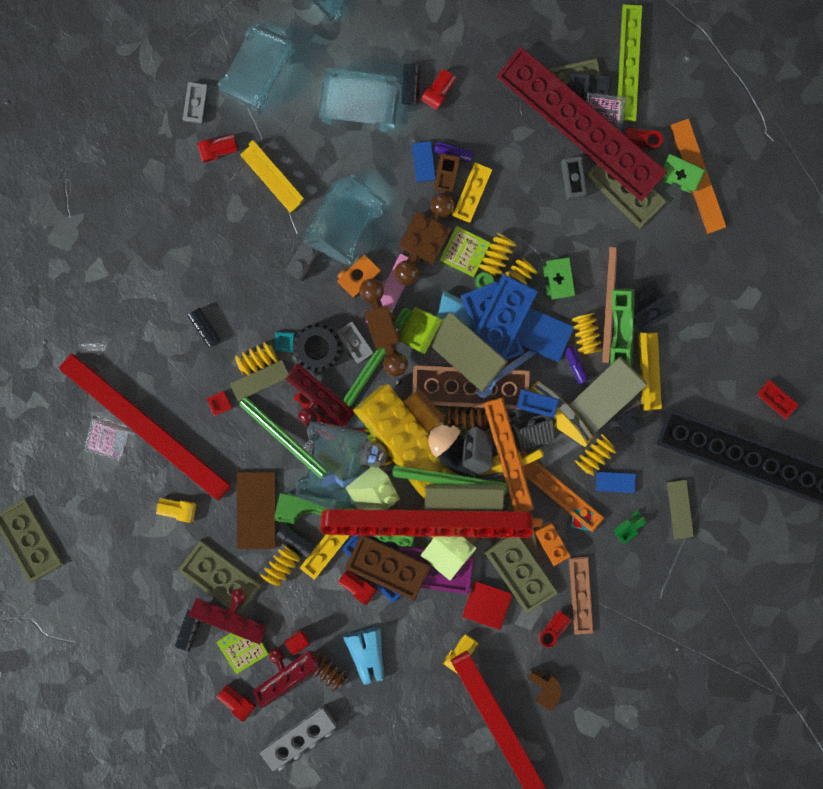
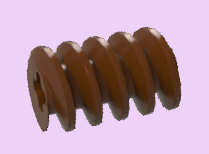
(466, 418)
(330, 673)

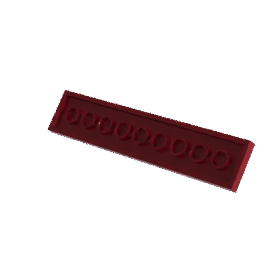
(581, 123)

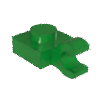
(628, 529)

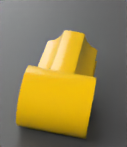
(182, 510)
(465, 643)

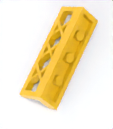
(272, 177)
(649, 370)

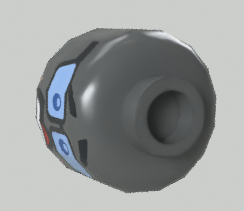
(372, 453)

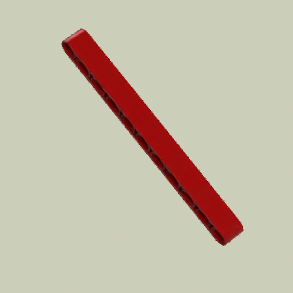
(144, 427)
(426, 523)

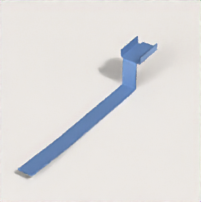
(505, 371)
(331, 478)

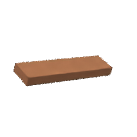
(581, 595)

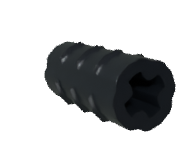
(410, 84)
(203, 328)
(295, 540)
(187, 632)

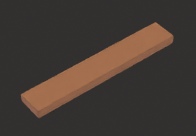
(608, 328)

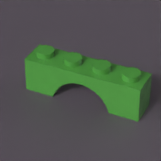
(623, 315)
(292, 508)

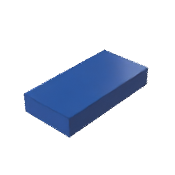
(423, 161)
(537, 403)
(615, 482)

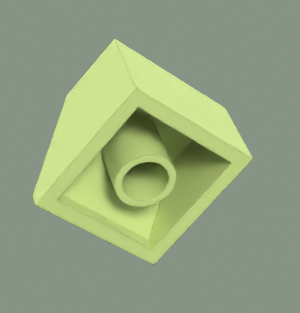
(372, 491)
(448, 554)

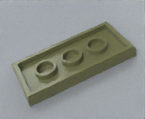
(630, 205)
(467, 352)
(607, 394)
(464, 497)
(28, 541)
(521, 572)
(217, 575)

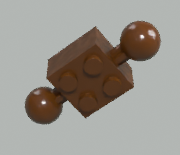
(424, 239)
(382, 327)

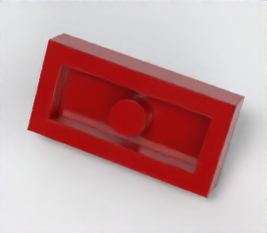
(777, 399)

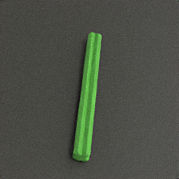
(373, 362)
(283, 437)
(440, 478)

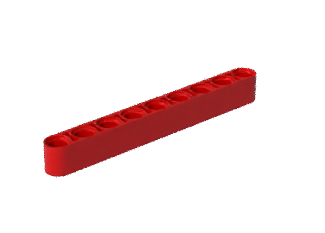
(496, 721)

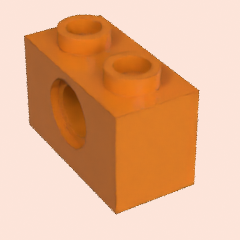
(369, 270)
(552, 543)

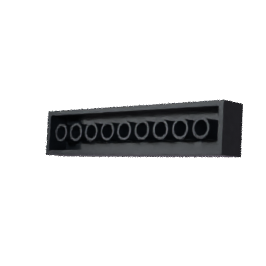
(741, 455)

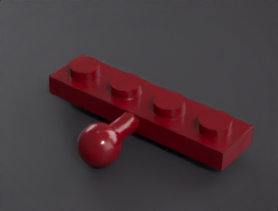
(319, 396)
(228, 619)
(286, 677)

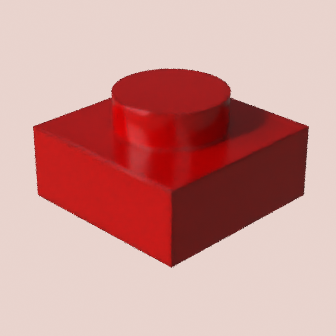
(219, 403)

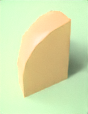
(441, 438)

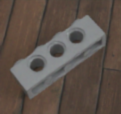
(278, 761)

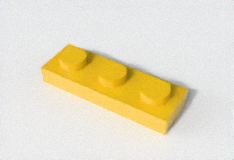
(472, 192)
(323, 554)

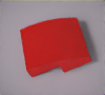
(487, 605)

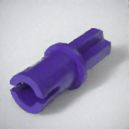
(464, 154)
(576, 364)

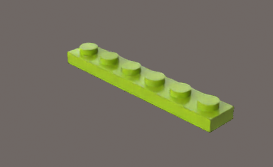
(629, 58)

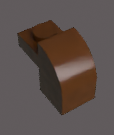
(446, 172)
(550, 689)

